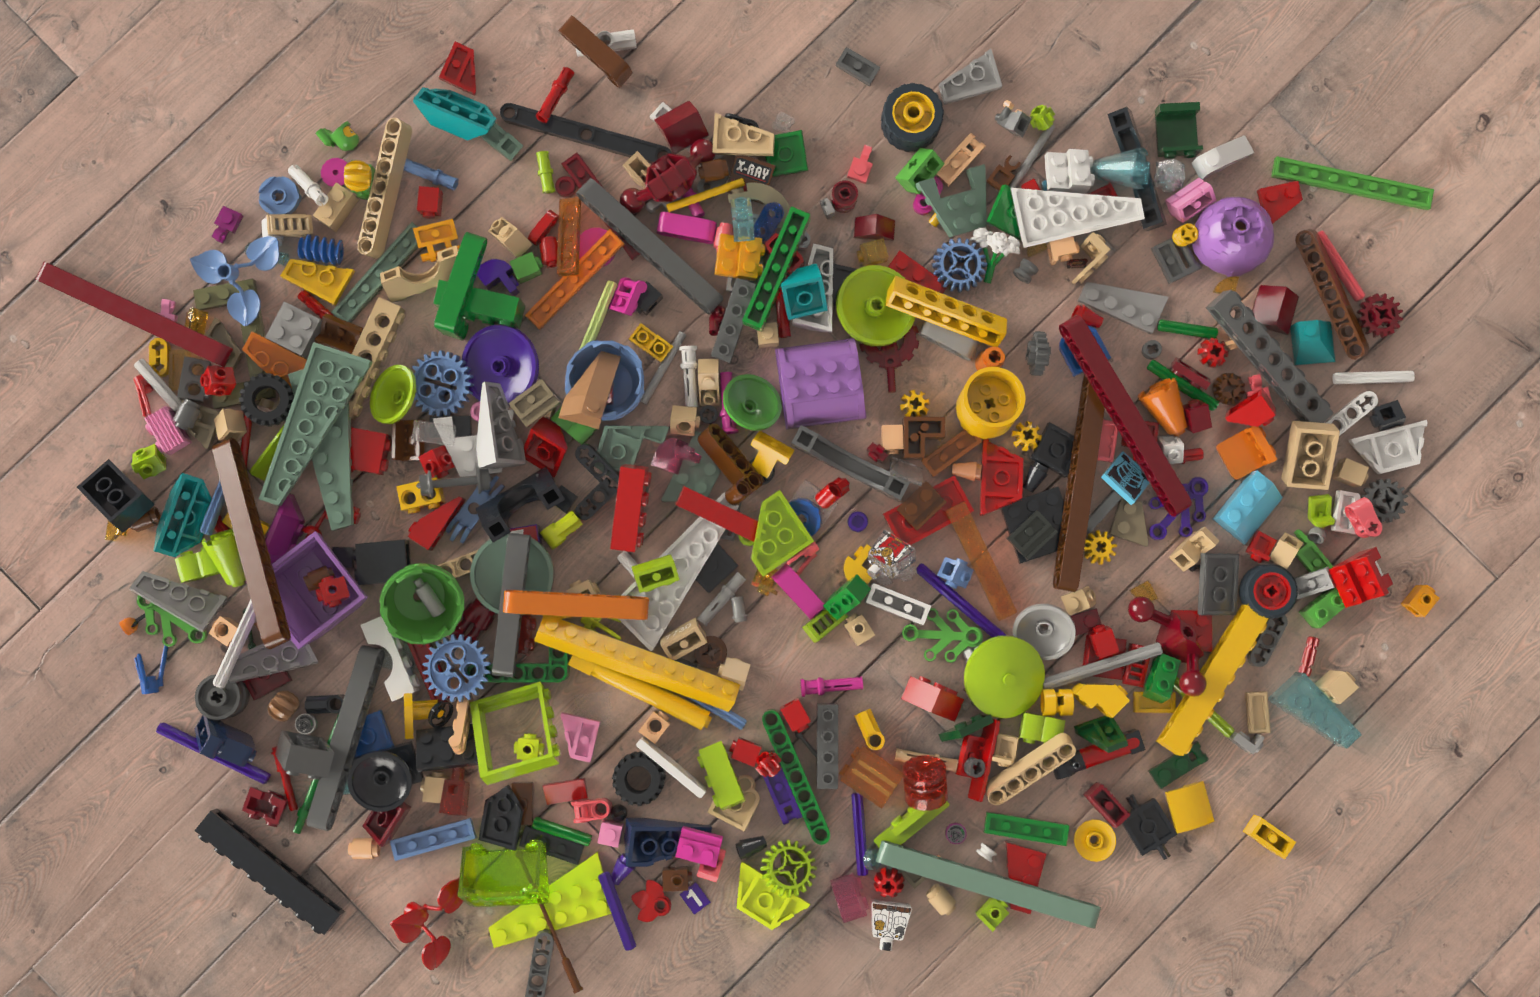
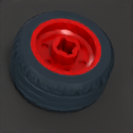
(1277, 581)

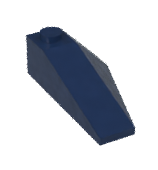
(653, 840)

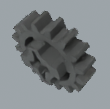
(1038, 353)
(1382, 490)

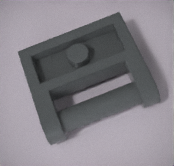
(1171, 262)

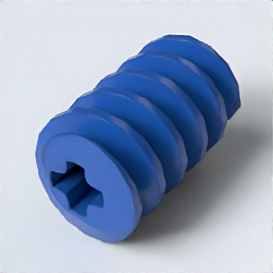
(320, 250)

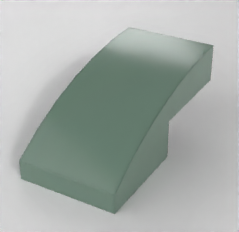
(502, 142)

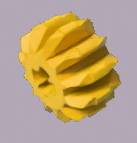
(1106, 548)

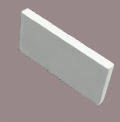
(671, 767)

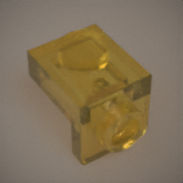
(764, 583)

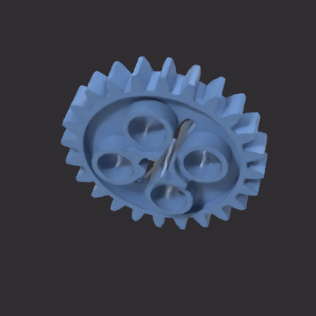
(446, 365)
(442, 680)

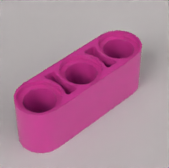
(686, 227)
(798, 591)

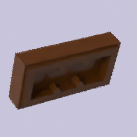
(524, 794)

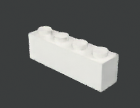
(820, 321)

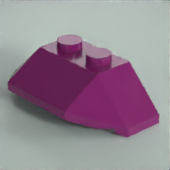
(285, 528)

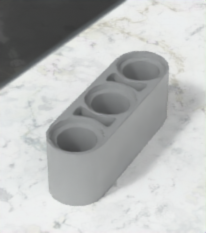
(949, 340)

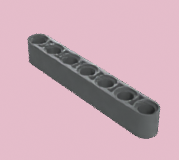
(510, 624)

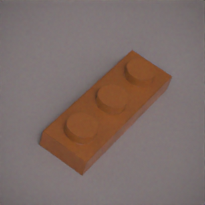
(950, 452)

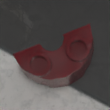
(264, 804)

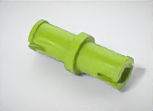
(545, 172)

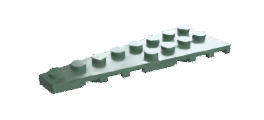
(333, 467)

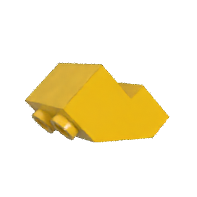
(1105, 697)

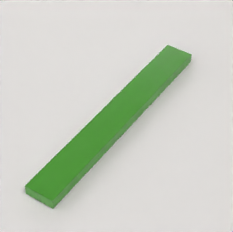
(1352, 183)

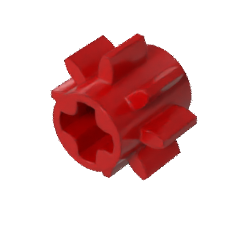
(768, 764)

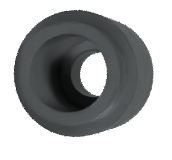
(187, 414)

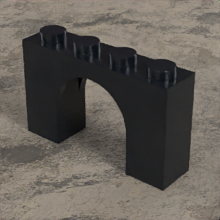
(497, 511)

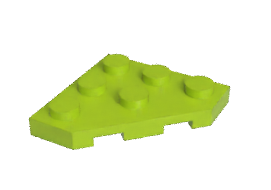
(777, 534)

